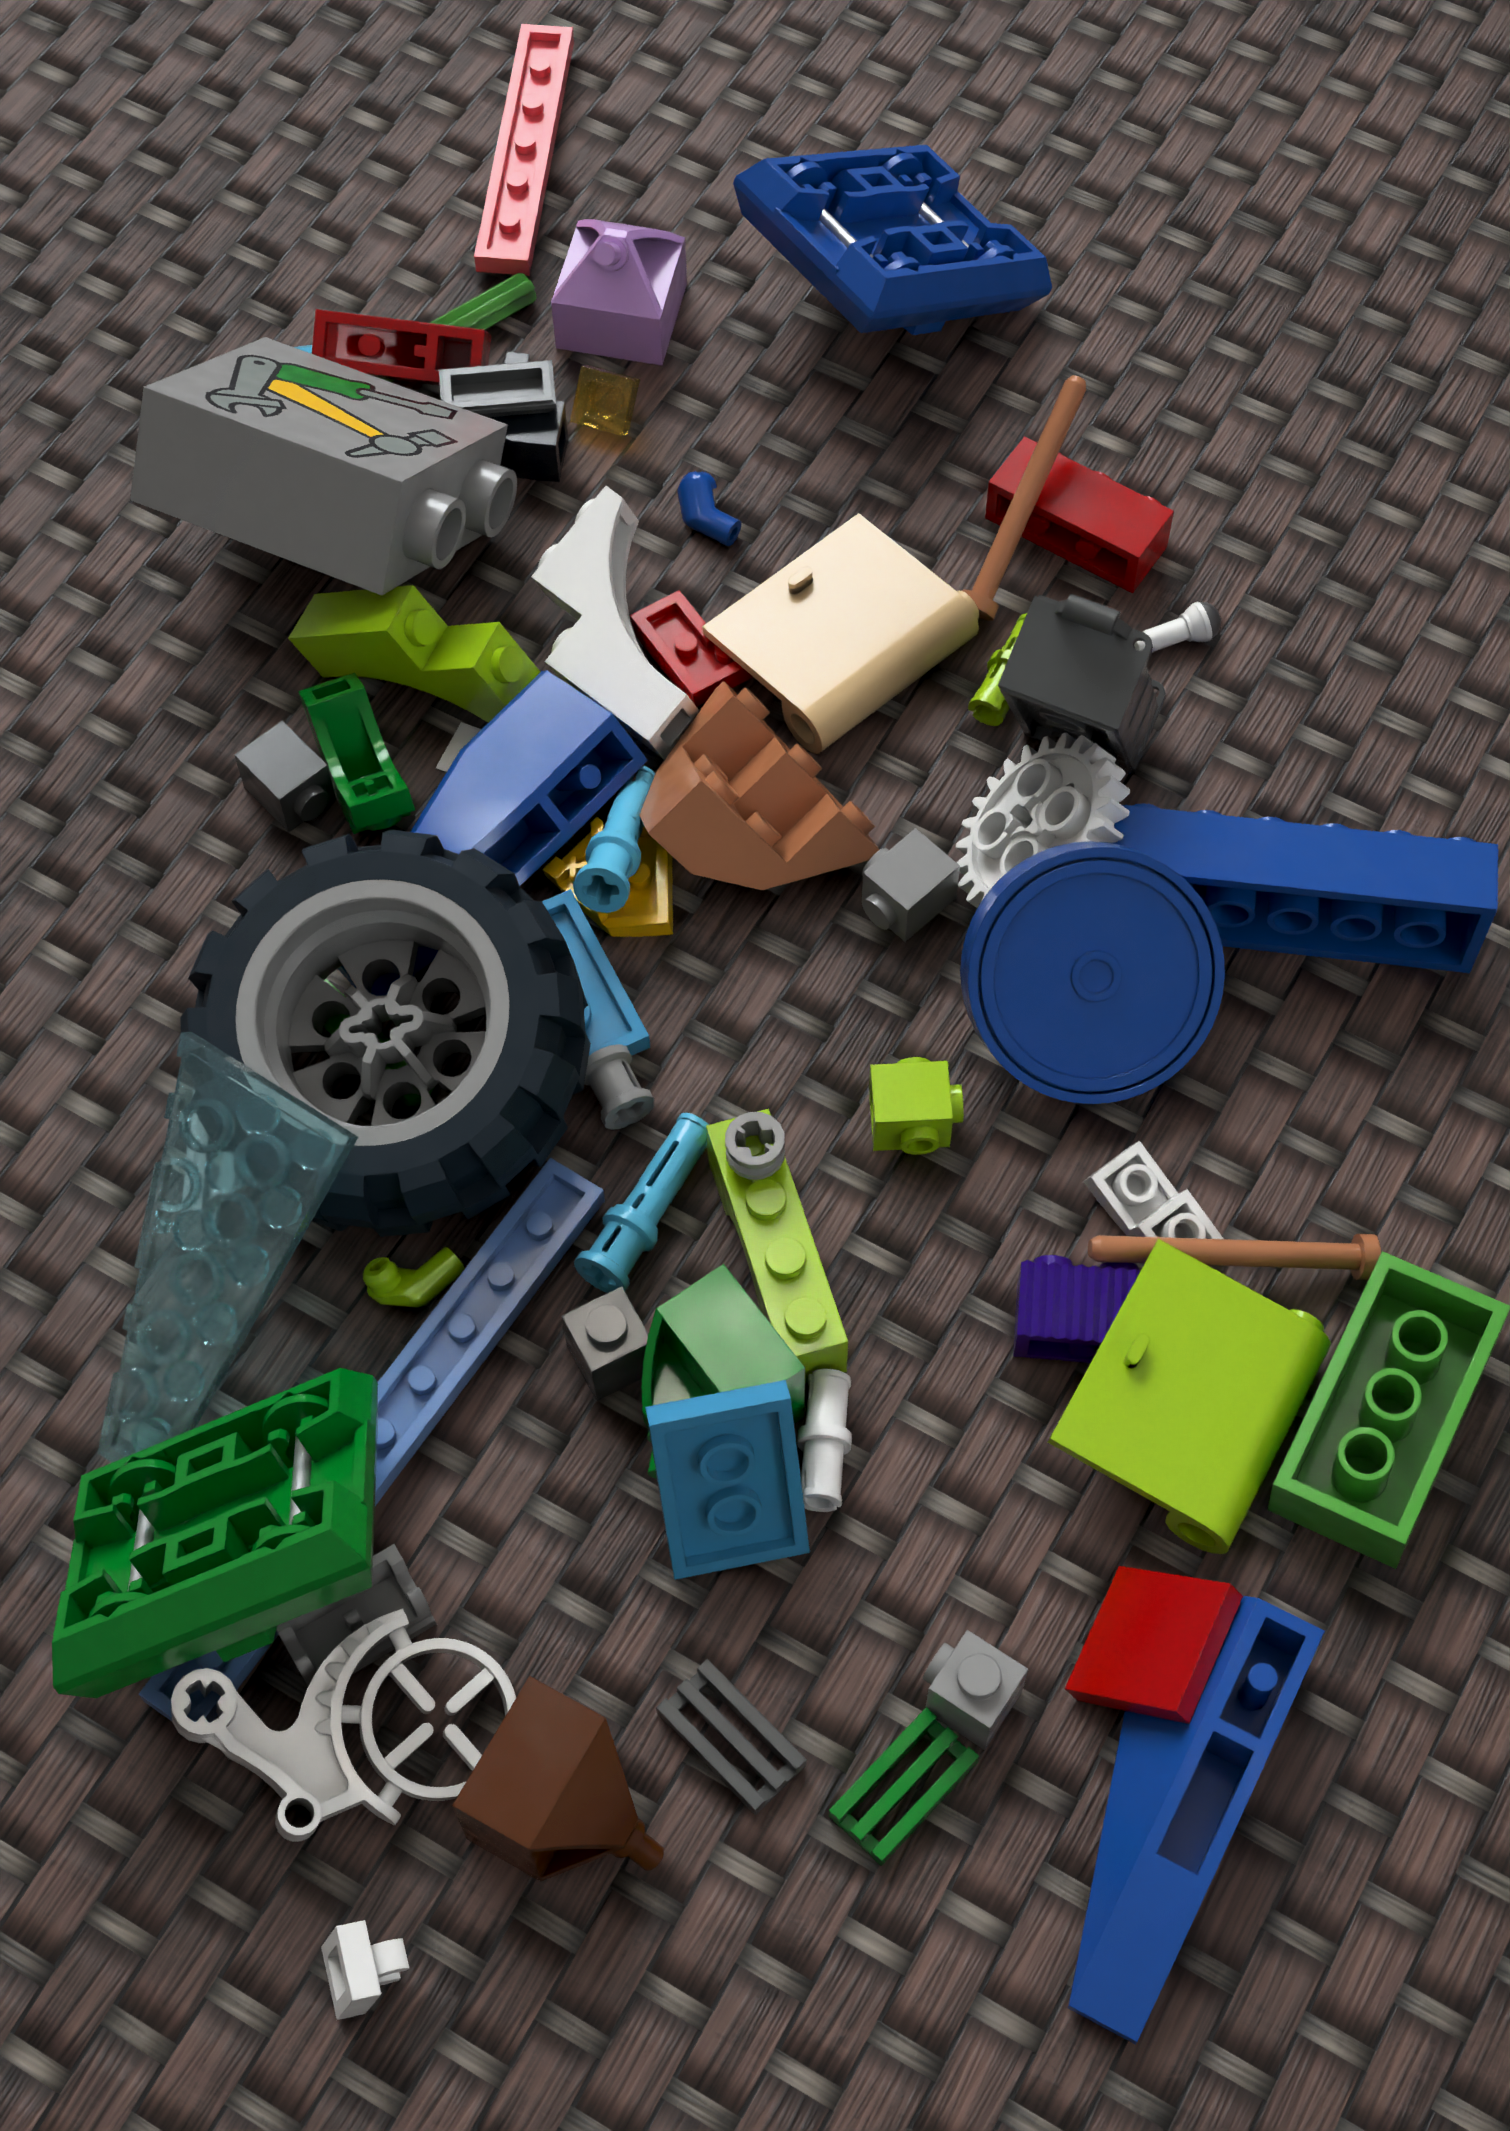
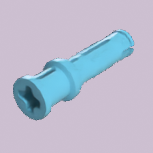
(615, 852)
(632, 1225)

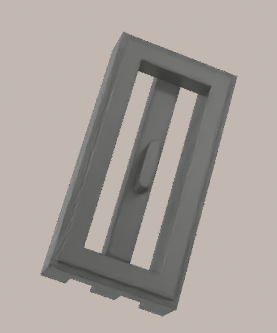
(690, 1693)

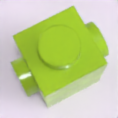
(913, 1105)

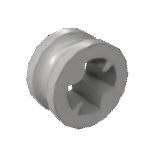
(768, 1131)

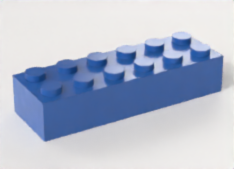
(1328, 886)

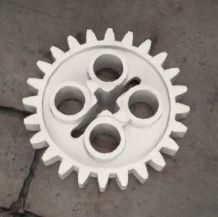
(1044, 801)

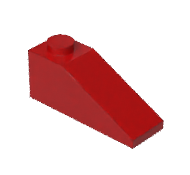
(397, 346)

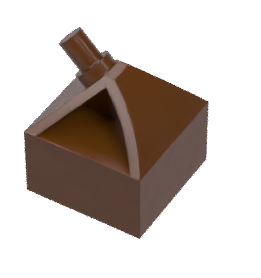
(552, 1790)

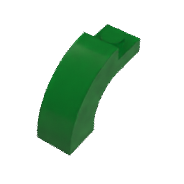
(355, 753)

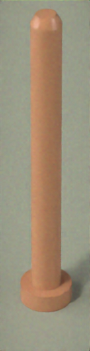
(1026, 497)
(1358, 1256)

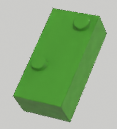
(1388, 1409)

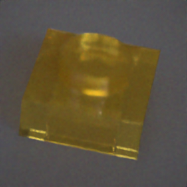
(604, 400)

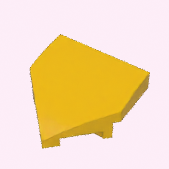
(651, 888)

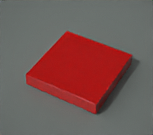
(1154, 1643)

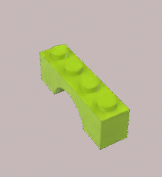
(781, 1256)

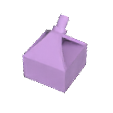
(619, 291)

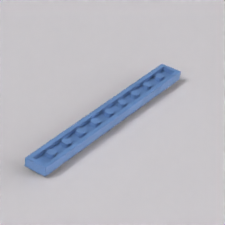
(443, 1359)

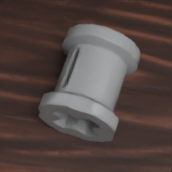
(617, 1087)

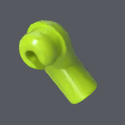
(411, 1287)

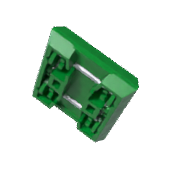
(220, 1536)

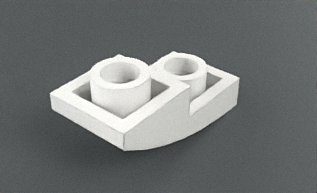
(1144, 1199)

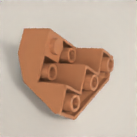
(747, 805)

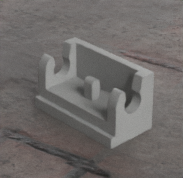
(320, 1631)

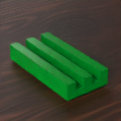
(943, 1742)

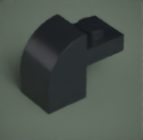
(535, 442)

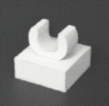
(359, 1969)

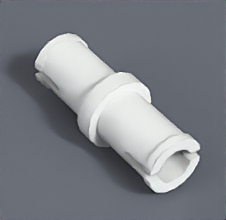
(824, 1439)

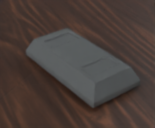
(500, 388)

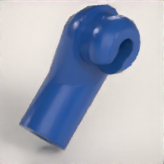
(699, 509)

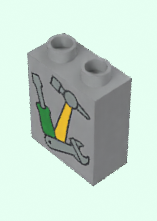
(321, 464)

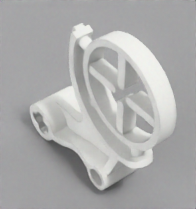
(310, 1757)

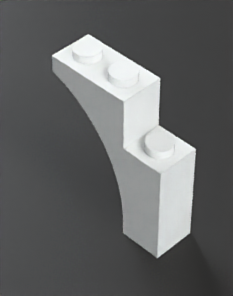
(601, 650)

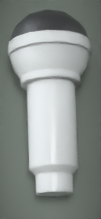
(1197, 623)

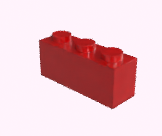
(1086, 518)

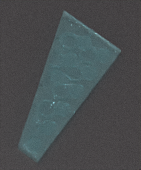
(216, 1234)

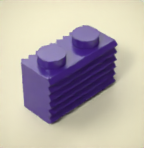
(1067, 1307)

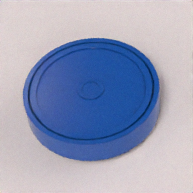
(1092, 972)

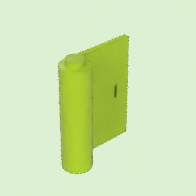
(1207, 1395)

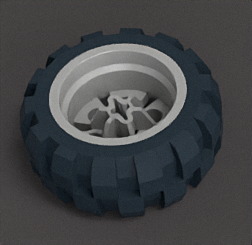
(370, 913)

